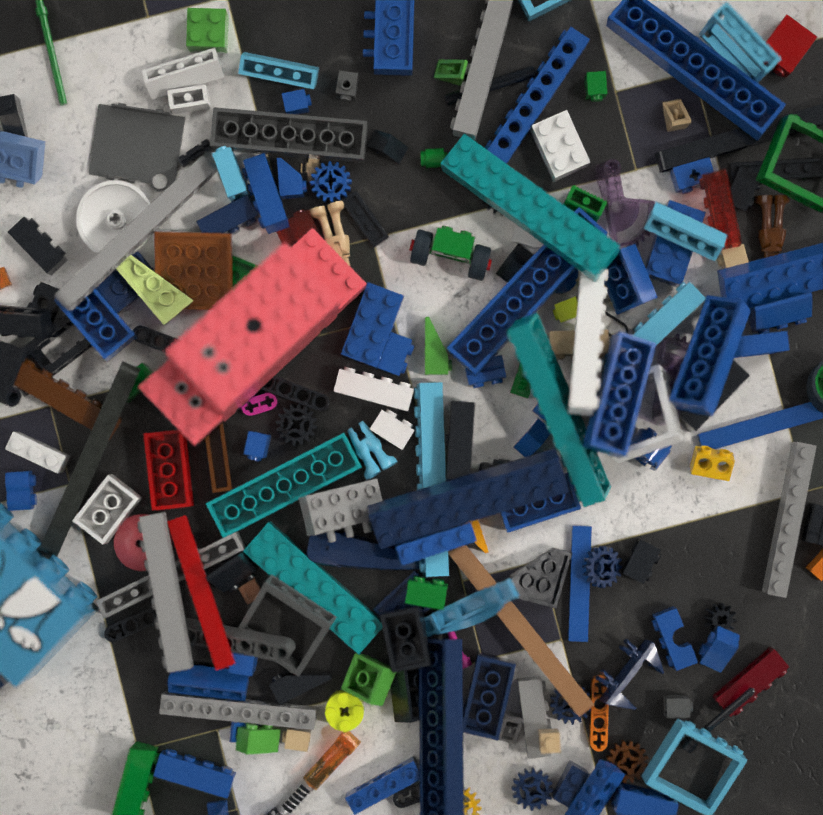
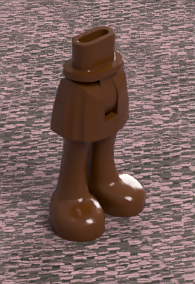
(772, 238)

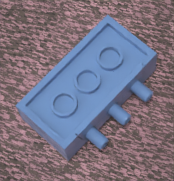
(21, 158)

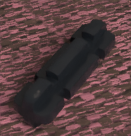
(194, 153)

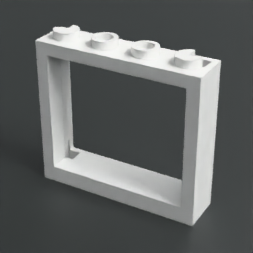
(671, 418)

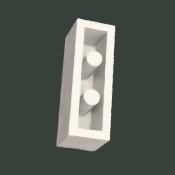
(37, 452)

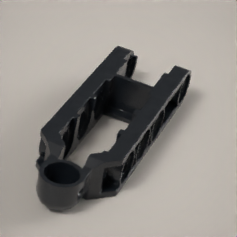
(35, 349)

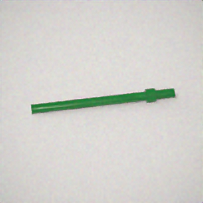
(42, 13)

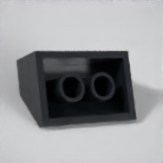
(405, 696)

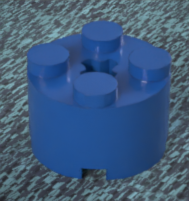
(653, 458)

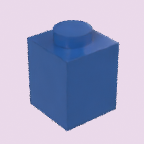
(296, 102)

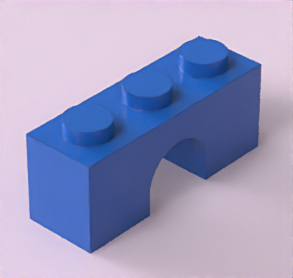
(678, 655)

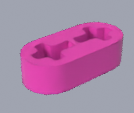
(258, 399)

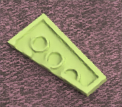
(155, 291)

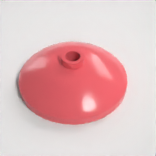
(126, 544)

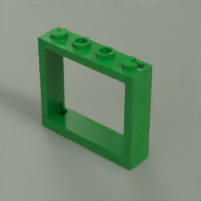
(778, 183)

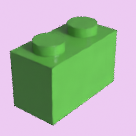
(257, 739)

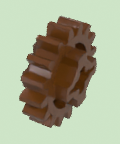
(635, 759)

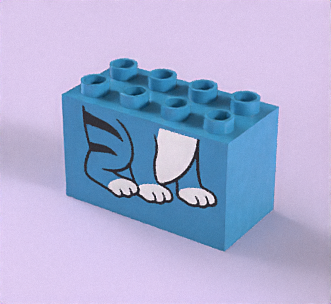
(36, 603)

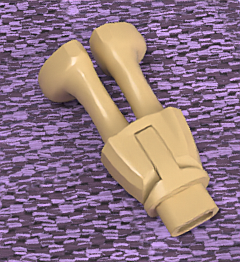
(340, 241)

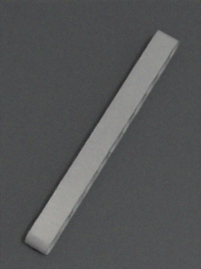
(136, 233)

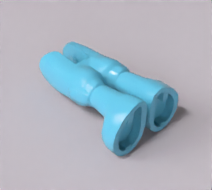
(368, 444)

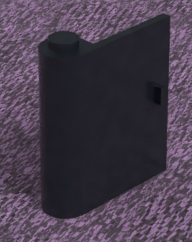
(10, 363)

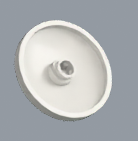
(107, 211)

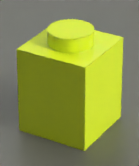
(566, 310)

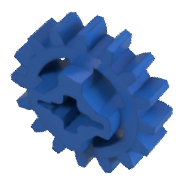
(323, 182)

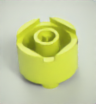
(344, 721)

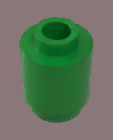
(433, 157)

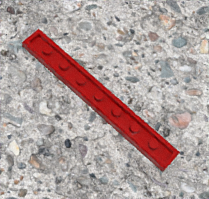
(201, 593)

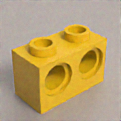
(710, 467)

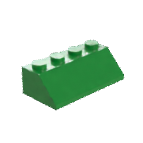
(135, 779)

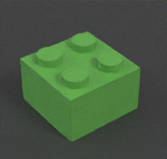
(207, 29)
(368, 679)

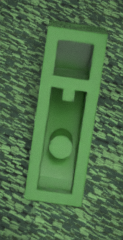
(435, 354)

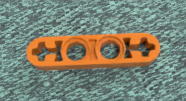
(598, 713)

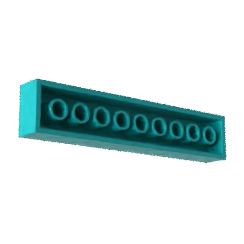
(530, 207)
(553, 394)

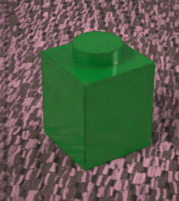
(596, 85)

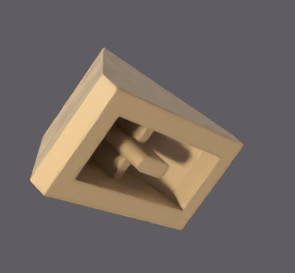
(675, 115)

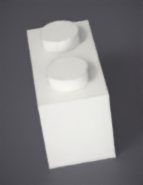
(189, 99)
(392, 429)

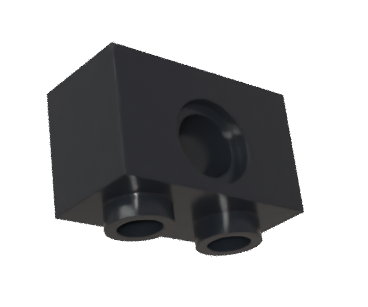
(48, 292)

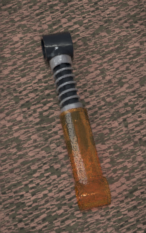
(319, 772)

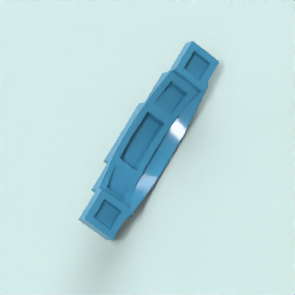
(471, 609)

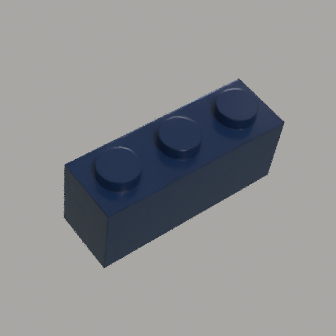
(230, 217)

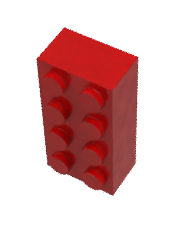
(168, 470)

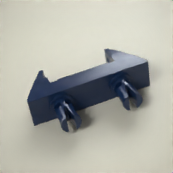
(646, 652)

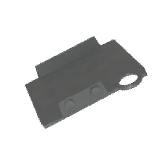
(136, 144)

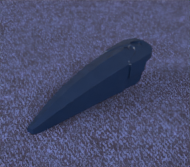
(354, 553)

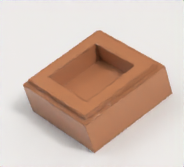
(250, 590)

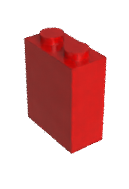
(790, 43)

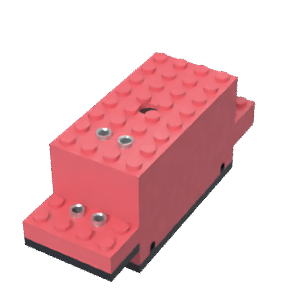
(252, 335)

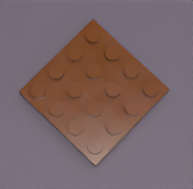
(196, 265)

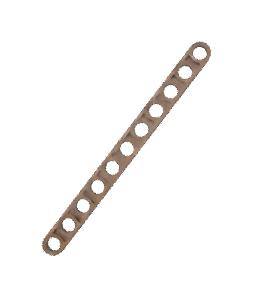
(525, 634)

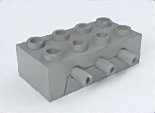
(340, 509)

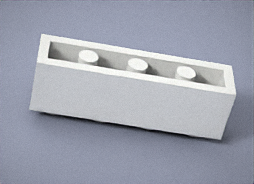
(183, 73)
(374, 390)

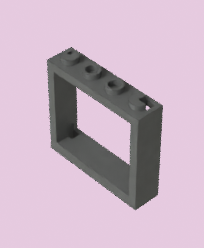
(302, 605)

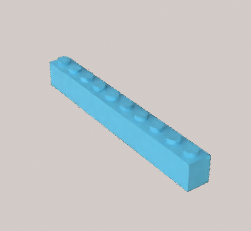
(431, 457)

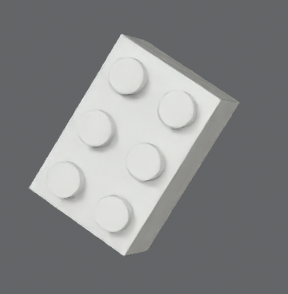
(560, 145)
(107, 509)

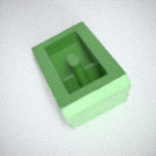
(451, 71)

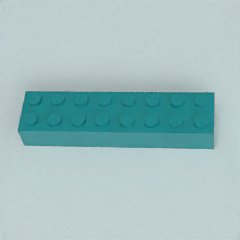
(284, 485)
(291, 564)

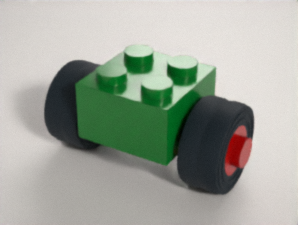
(451, 246)

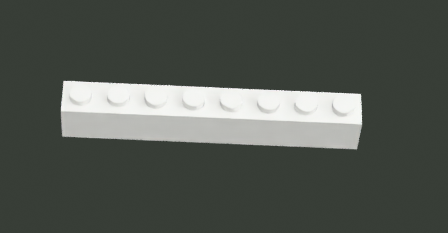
(587, 344)

